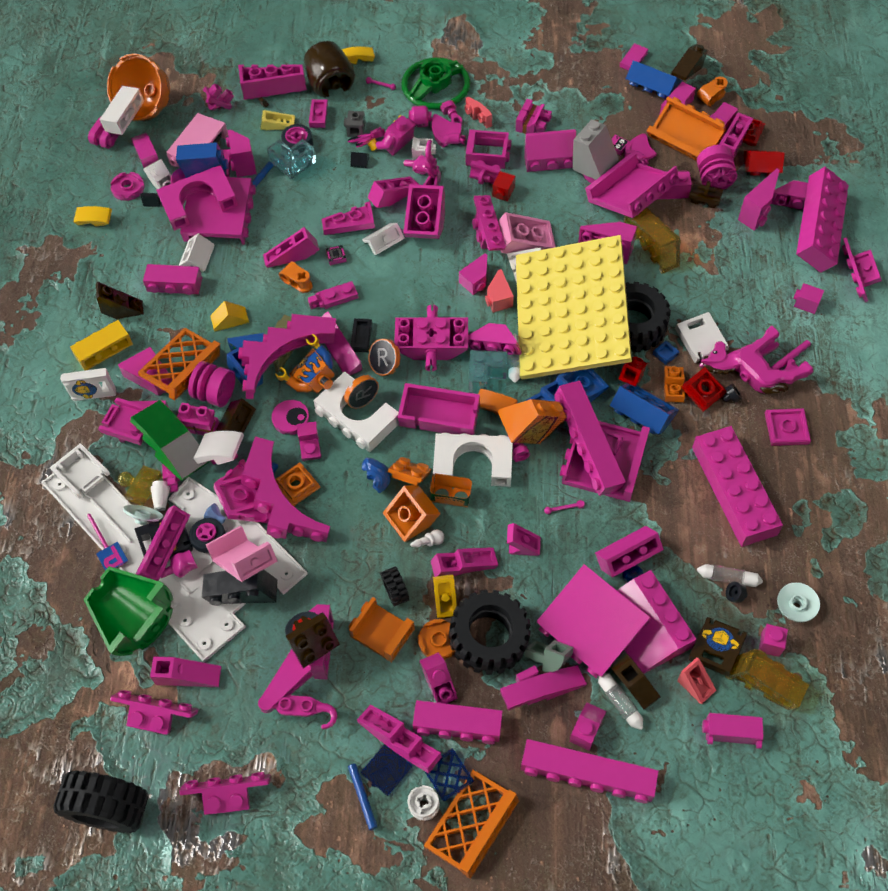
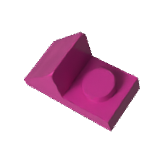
(309, 441)
(522, 541)

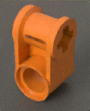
(713, 91)
(296, 277)

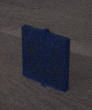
(386, 770)

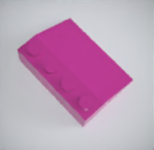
(665, 634)

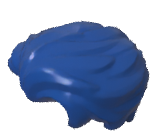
(377, 472)

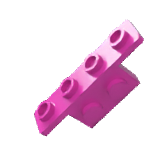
(487, 225)
(864, 269)
(151, 713)
(225, 794)

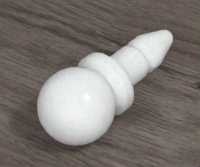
(436, 537)

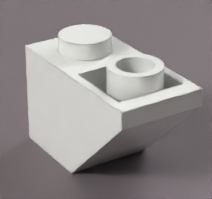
(158, 174)

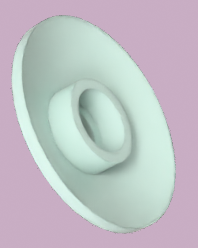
(142, 514)
(800, 594)

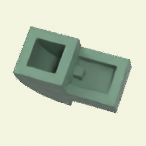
(551, 655)

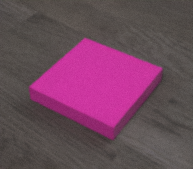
(787, 427)

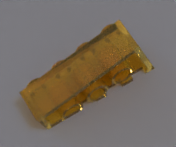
(657, 239)

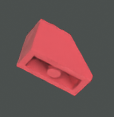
(499, 293)

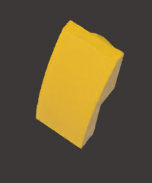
(361, 53)
(92, 214)

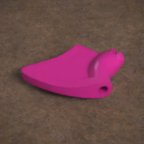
(446, 132)
(641, 147)

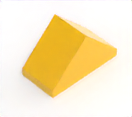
(229, 316)

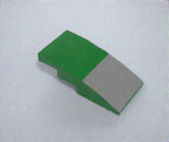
(169, 438)

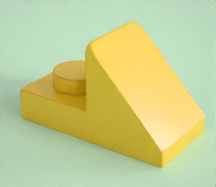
(444, 595)

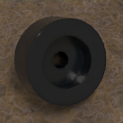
(732, 393)
(736, 592)

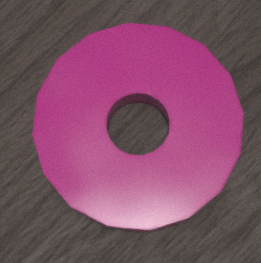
(127, 193)

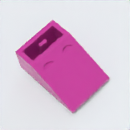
(604, 230)

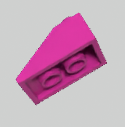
(758, 201)

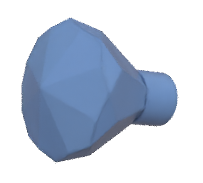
(214, 512)

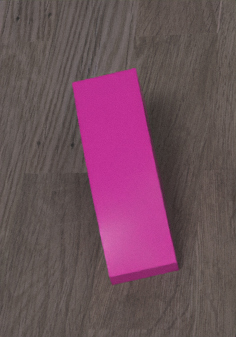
(145, 149)

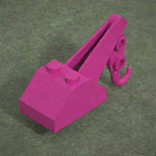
(426, 203)
(292, 676)

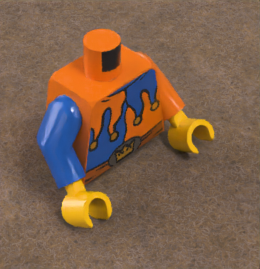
(312, 372)

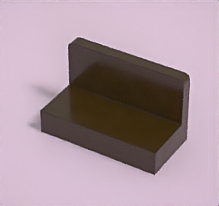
(236, 416)

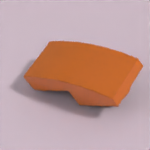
(673, 381)
(494, 401)

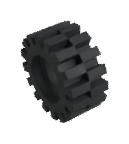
(394, 586)

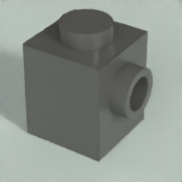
(355, 123)

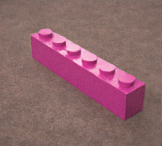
(589, 438)
(590, 771)

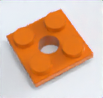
(408, 471)
(296, 494)

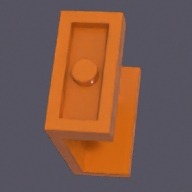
(380, 630)

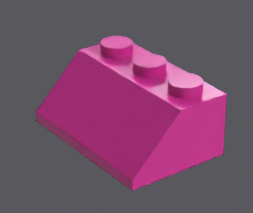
(549, 150)

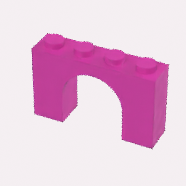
(686, 93)
(210, 181)

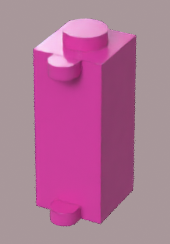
(733, 729)

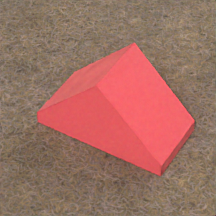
(697, 681)

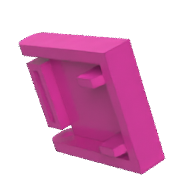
(118, 424)

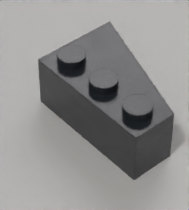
(226, 589)

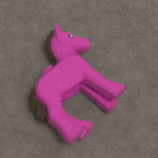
(753, 367)

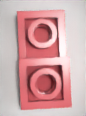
(478, 111)

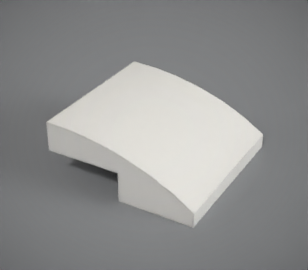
(218, 445)

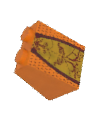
(531, 420)

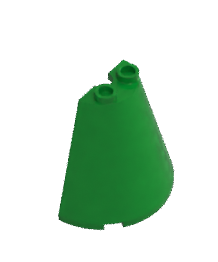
(129, 610)

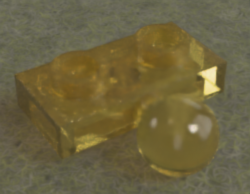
(140, 486)

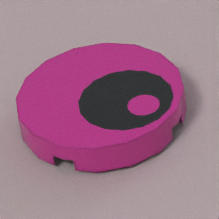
(288, 415)

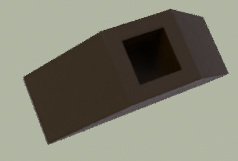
(117, 303)
(635, 680)

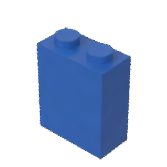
(200, 157)

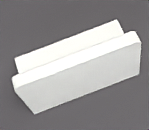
(384, 238)
(197, 252)

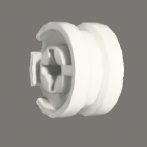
(429, 810)

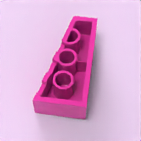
(271, 80)

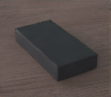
(361, 335)

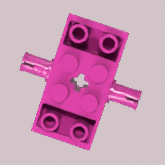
(431, 337)

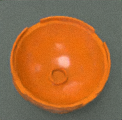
(145, 74)

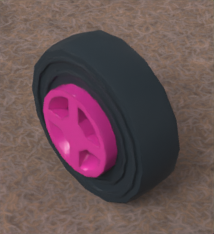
(205, 527)

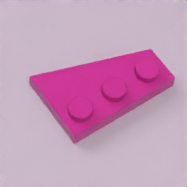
(354, 220)

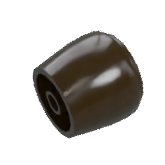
(328, 68)

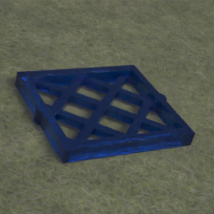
(457, 789)

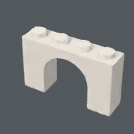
(366, 432)
(496, 448)

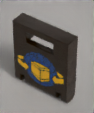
(721, 642)

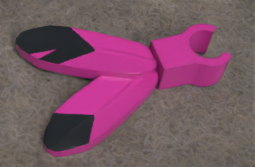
(364, 139)

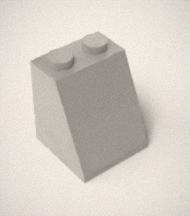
(594, 150)

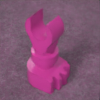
(449, 108)
(519, 452)

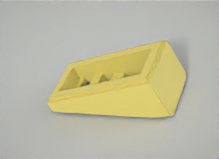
(271, 120)

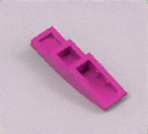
(542, 687)
(399, 739)

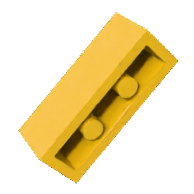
(101, 345)

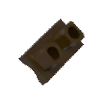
(705, 194)

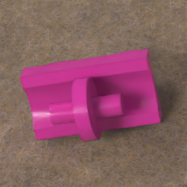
(216, 99)
(484, 172)

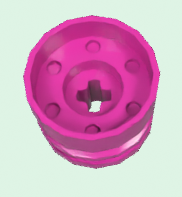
(717, 166)
(211, 384)

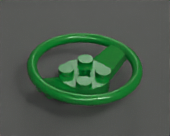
(434, 76)

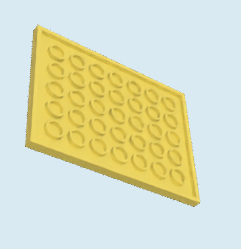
(572, 308)

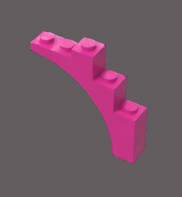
(278, 341)
(269, 498)

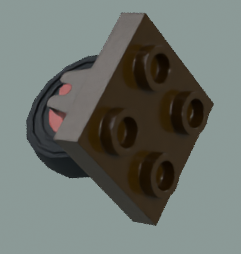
(310, 637)

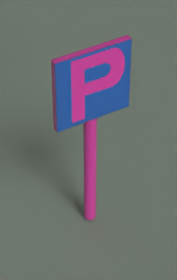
(111, 555)

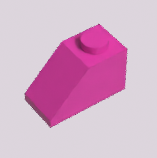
(474, 275)
(587, 726)

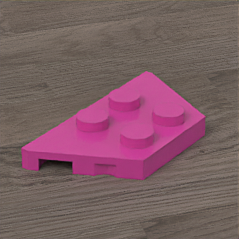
(237, 498)

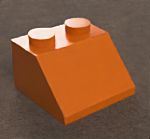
(411, 512)

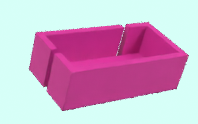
(438, 409)

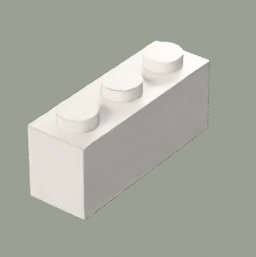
(122, 110)

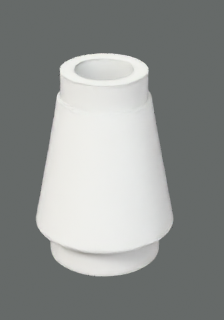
(160, 493)

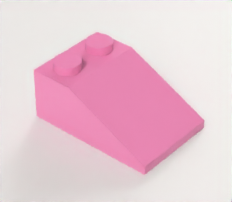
(525, 233)

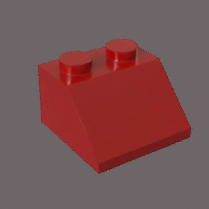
(763, 161)

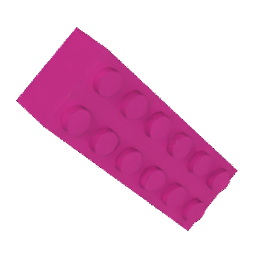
(822, 220)
(737, 486)

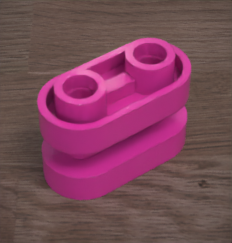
(98, 136)

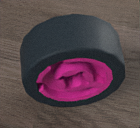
(295, 133)

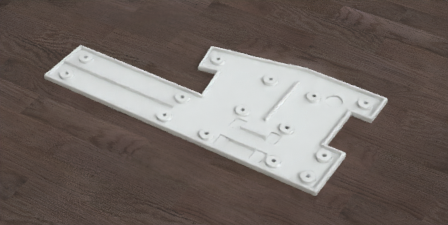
(204, 620)

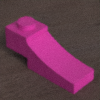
(464, 561)

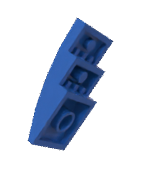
(590, 380)

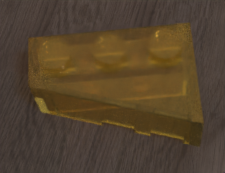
(770, 678)

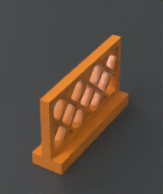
(182, 378)
(488, 833)

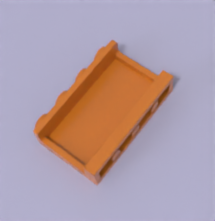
(686, 128)

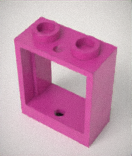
(488, 138)

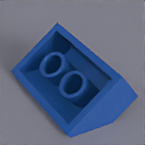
(652, 79)
(643, 408)

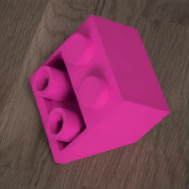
(241, 153)

